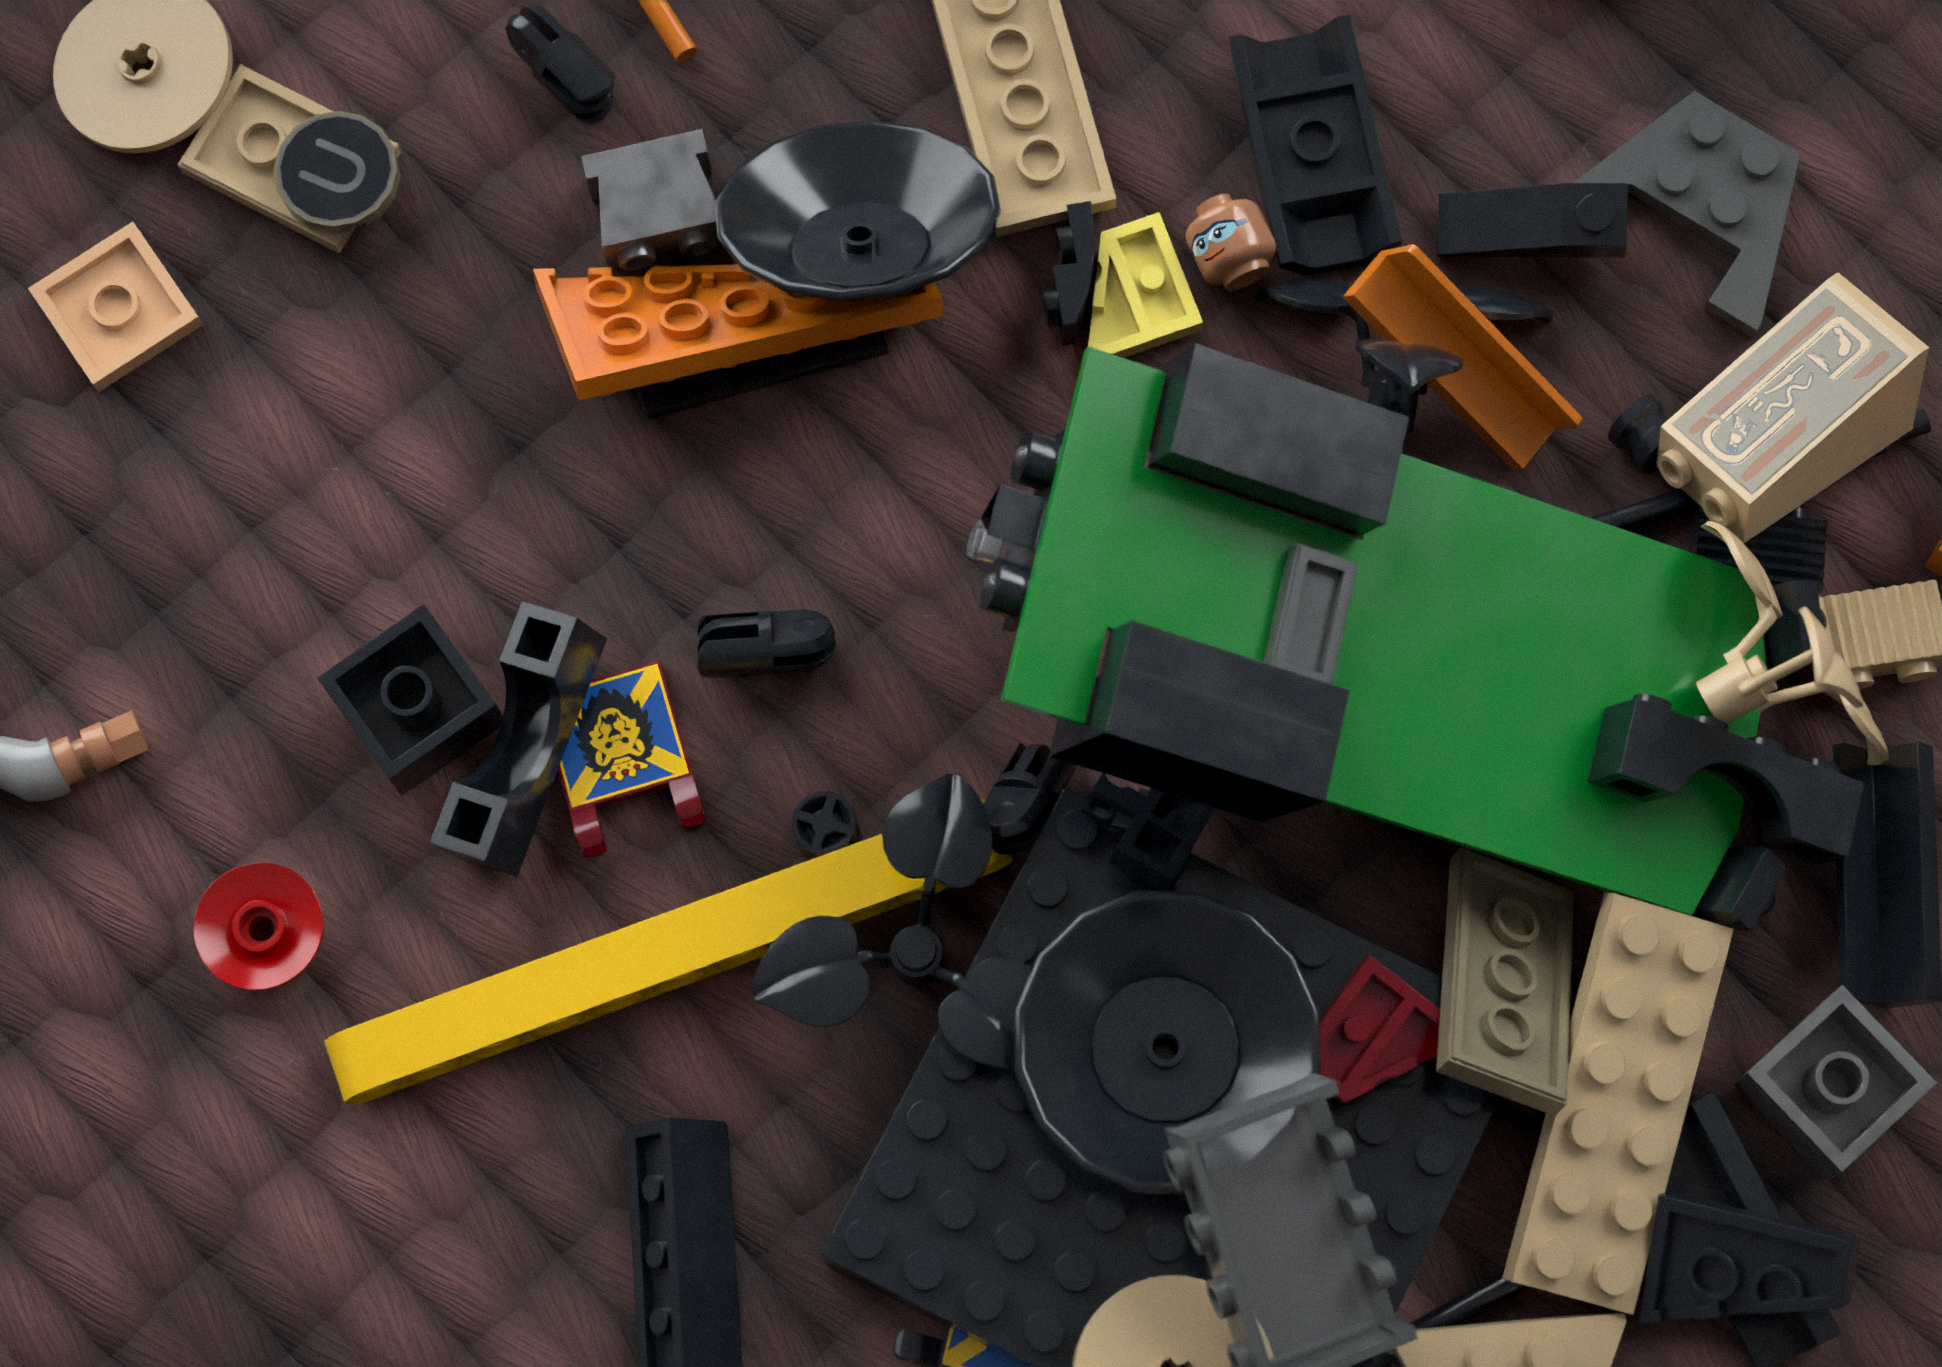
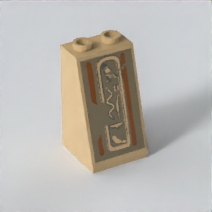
(1795, 410)

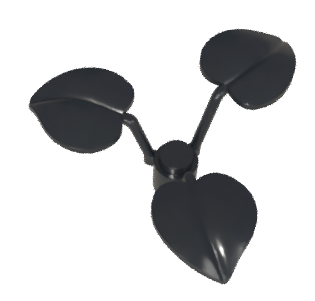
(1401, 367)
(815, 964)

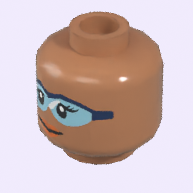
(1230, 242)

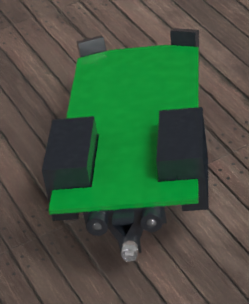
(1467, 650)

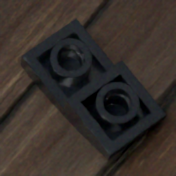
(1072, 281)

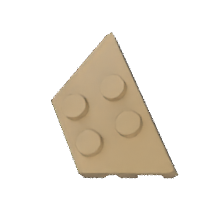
(1537, 1342)

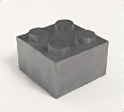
(1835, 1084)

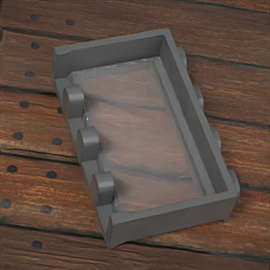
(1285, 1231)

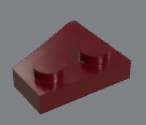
(1375, 1030)

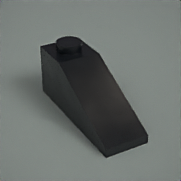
(1535, 221)

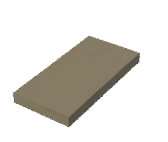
(1506, 982)

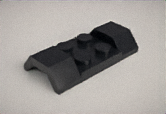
(1316, 149)

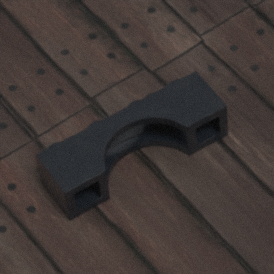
(547, 677)
(1795, 803)

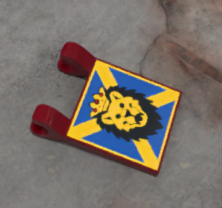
(626, 748)

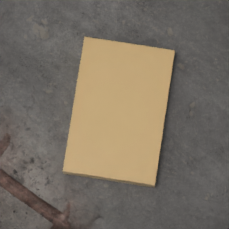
(241, 144)

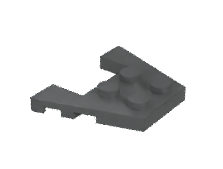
(1719, 183)

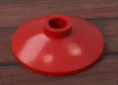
(237, 904)

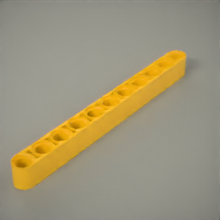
(615, 970)

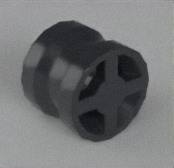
(1639, 431)
(826, 814)

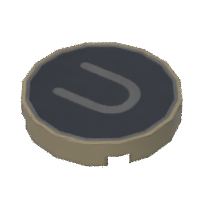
(337, 172)

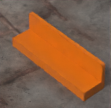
(1497, 387)

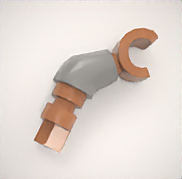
(46, 769)

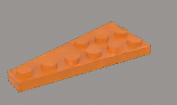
(698, 320)

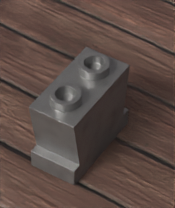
(653, 200)

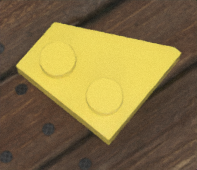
(1140, 291)

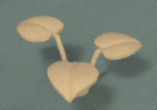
(1748, 683)

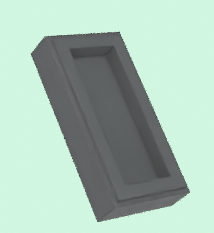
(1310, 613)

